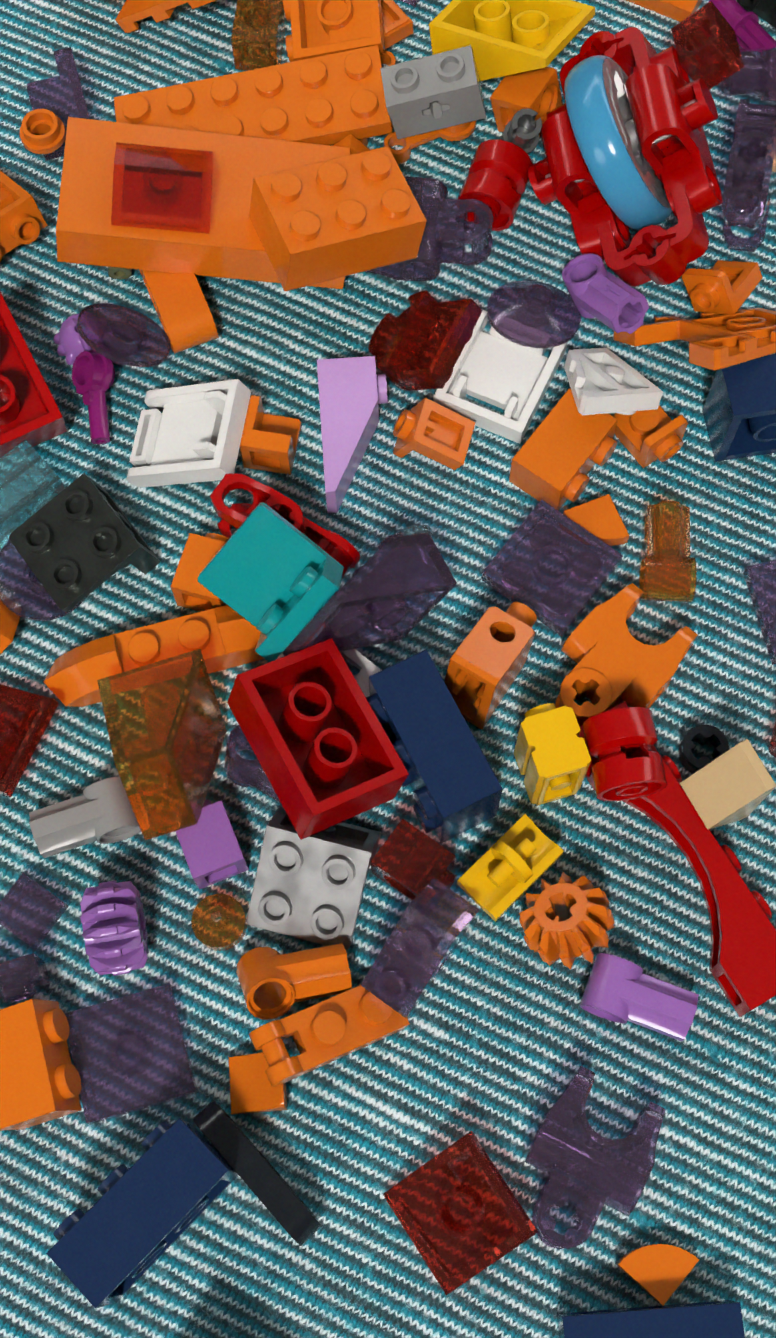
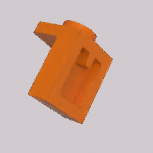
(433, 433)
(650, 435)

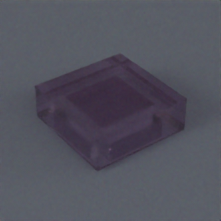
(30, 911)

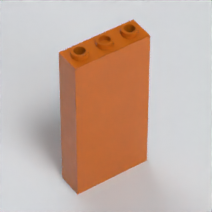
(232, 244)

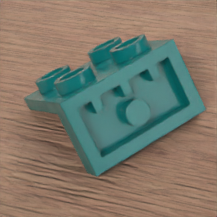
(272, 578)

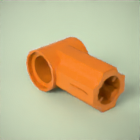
(277, 980)

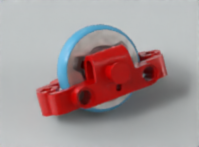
(630, 155)

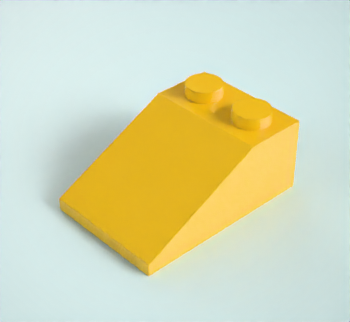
(509, 33)

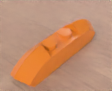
(219, 632)

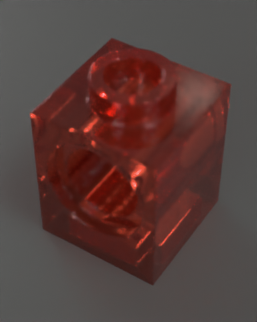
(707, 46)
(412, 861)

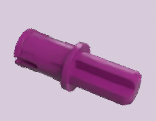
(745, 24)

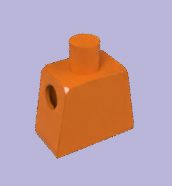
(490, 661)

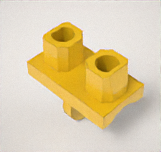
(509, 867)

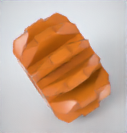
(566, 920)

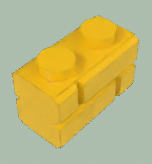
(551, 753)

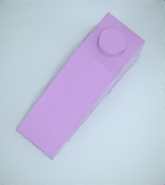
(348, 417)

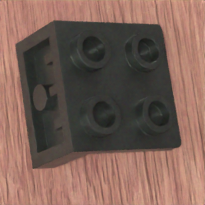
(80, 542)

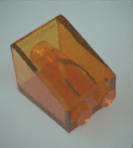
(164, 739)

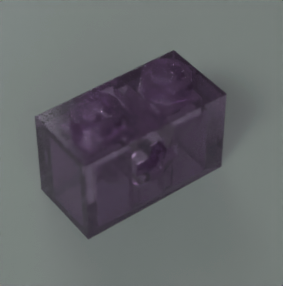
(419, 947)

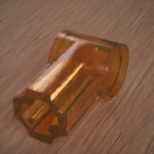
(666, 567)

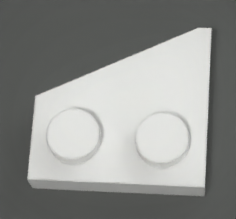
(608, 384)

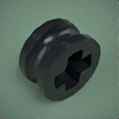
(703, 735)

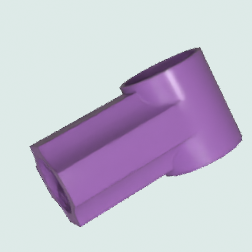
(603, 295)
(623, 994)

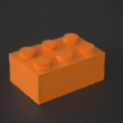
(336, 217)

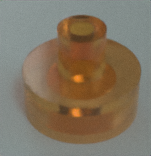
(228, 930)

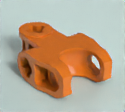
(614, 663)

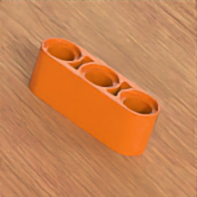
(180, 308)

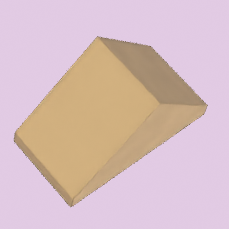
(729, 786)

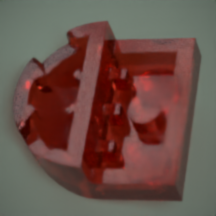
(423, 341)

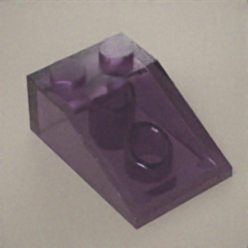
(382, 596)

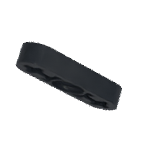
(257, 1172)

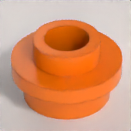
(38, 123)

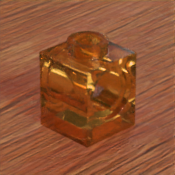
(258, 33)

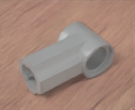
(97, 815)

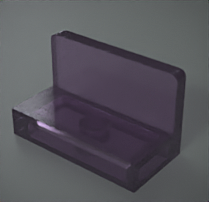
(60, 94)

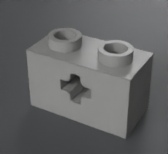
(433, 92)

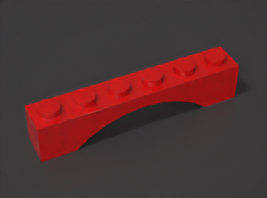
(739, 918)

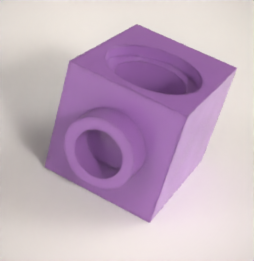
(212, 846)

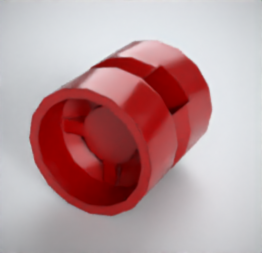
(497, 179)
(618, 736)

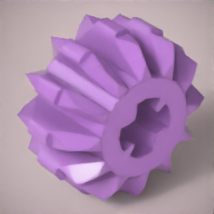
(114, 928)

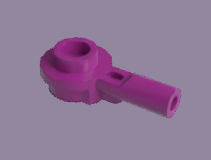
(92, 377)

